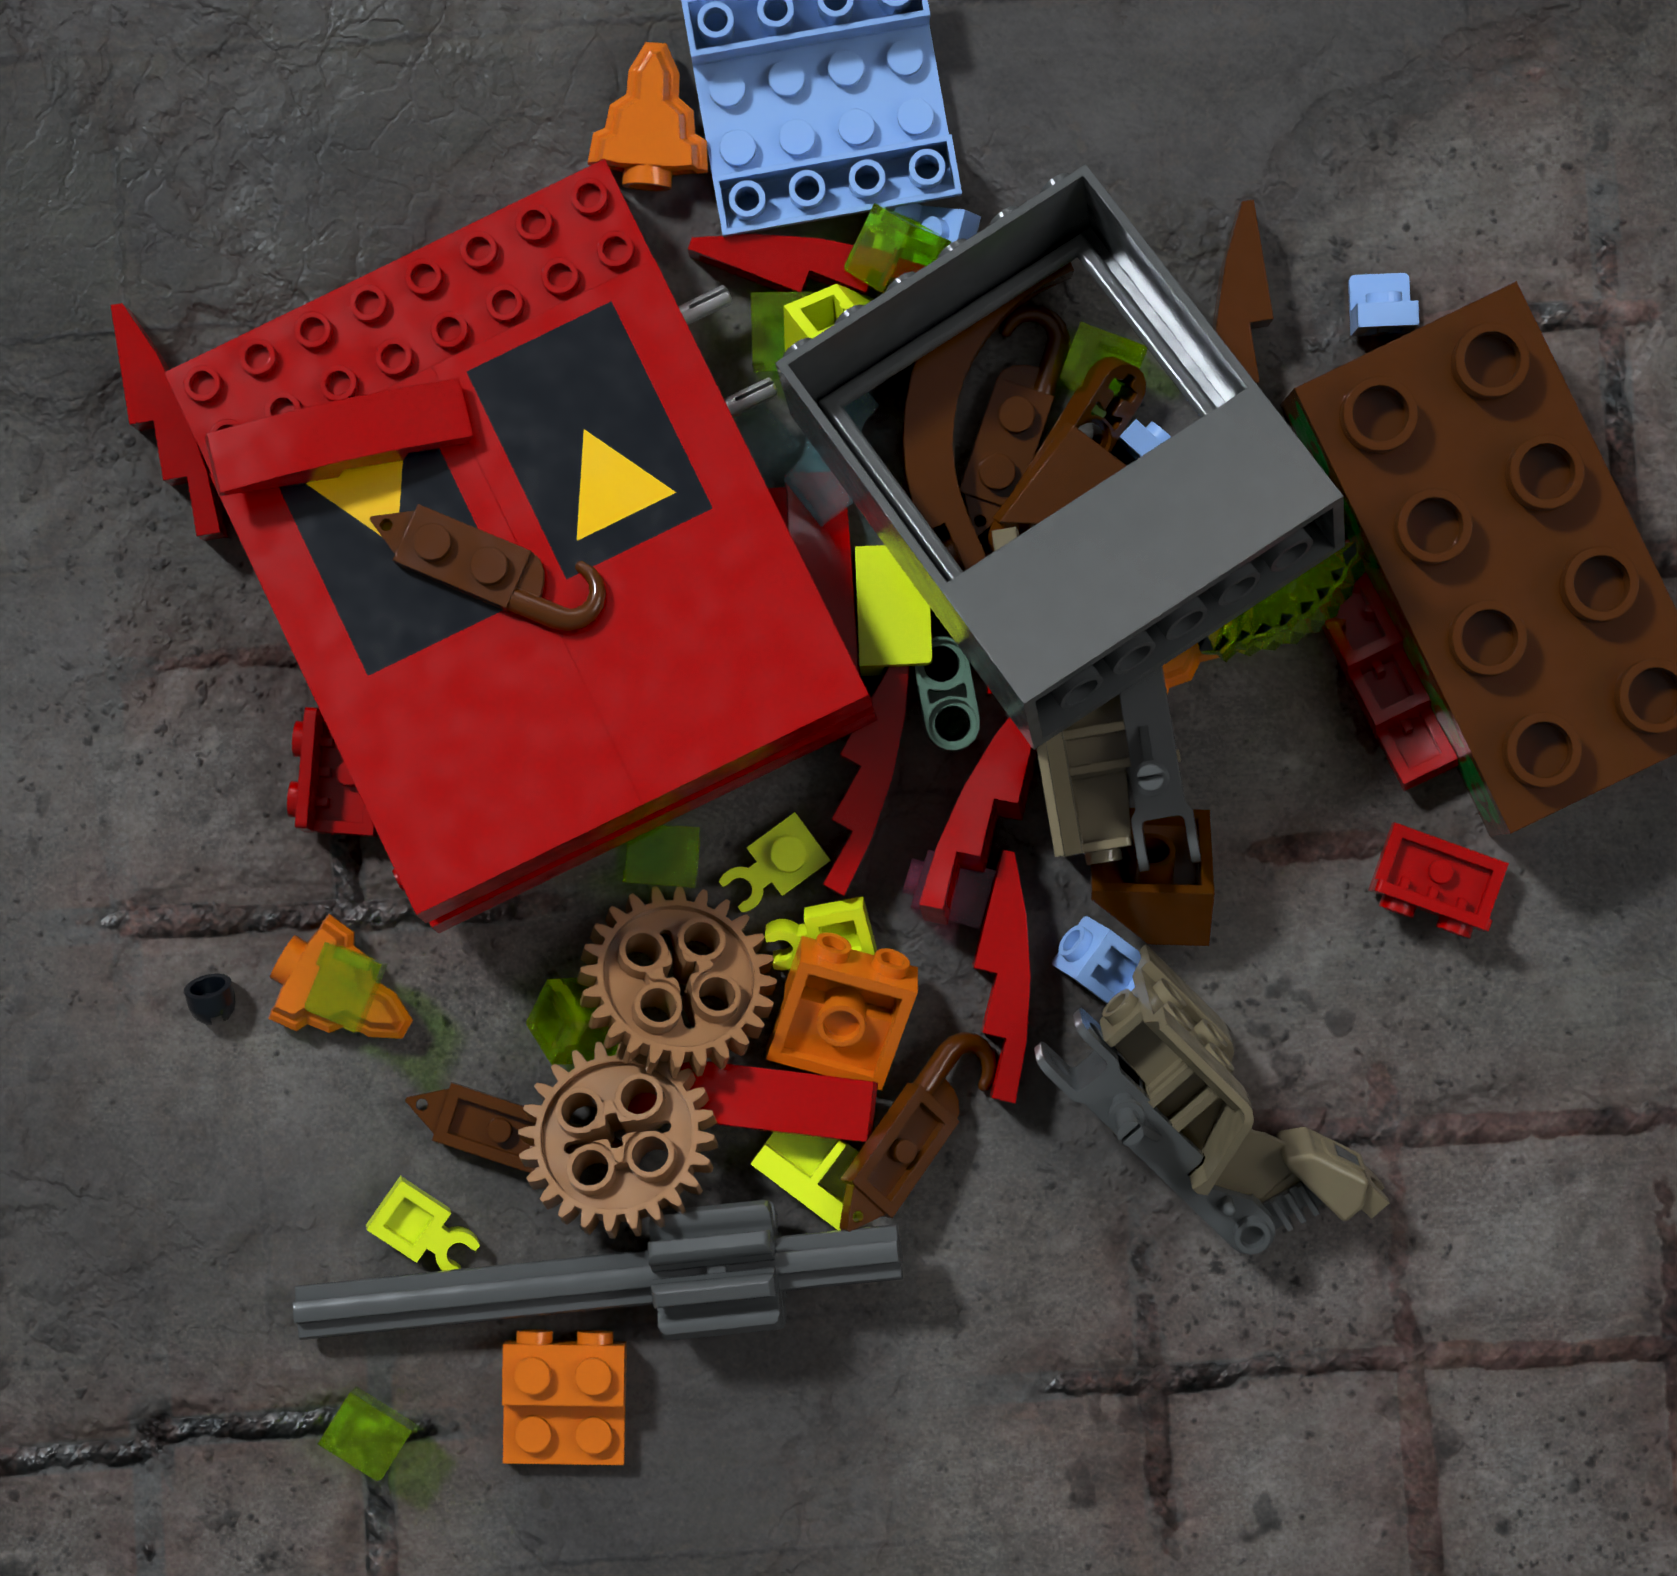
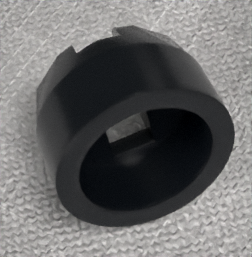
(210, 997)

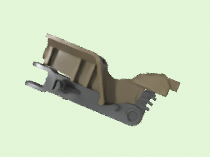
(1088, 768)
(1172, 1098)

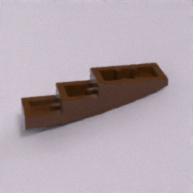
(1243, 289)

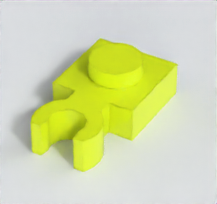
(783, 857)
(841, 917)
(415, 1222)

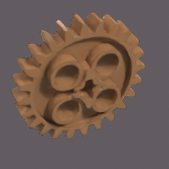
(623, 988)
(626, 1190)

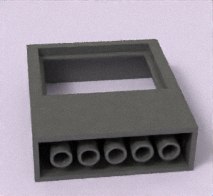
(1131, 563)

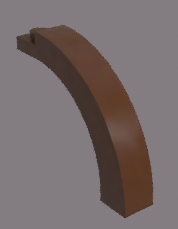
(930, 426)

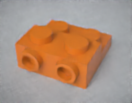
(843, 1010)
(564, 1399)

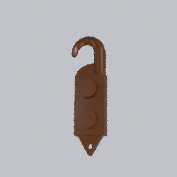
(1014, 419)
(484, 567)
(479, 1123)
(910, 1134)

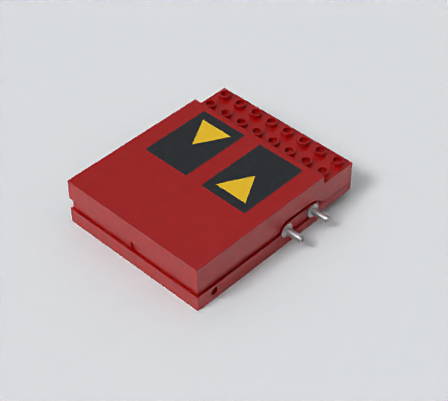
(594, 440)

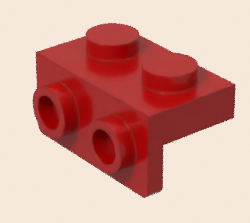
(325, 794)
(1438, 879)

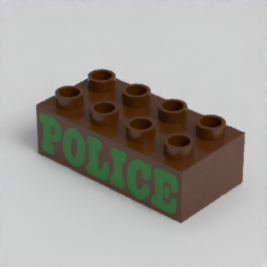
(1501, 557)

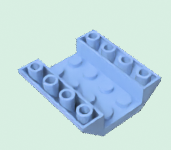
(818, 108)

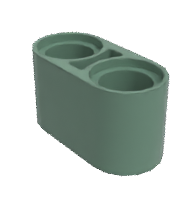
(954, 693)

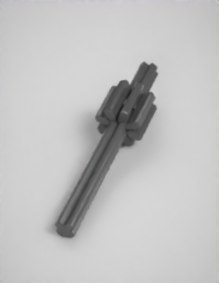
(703, 1272)

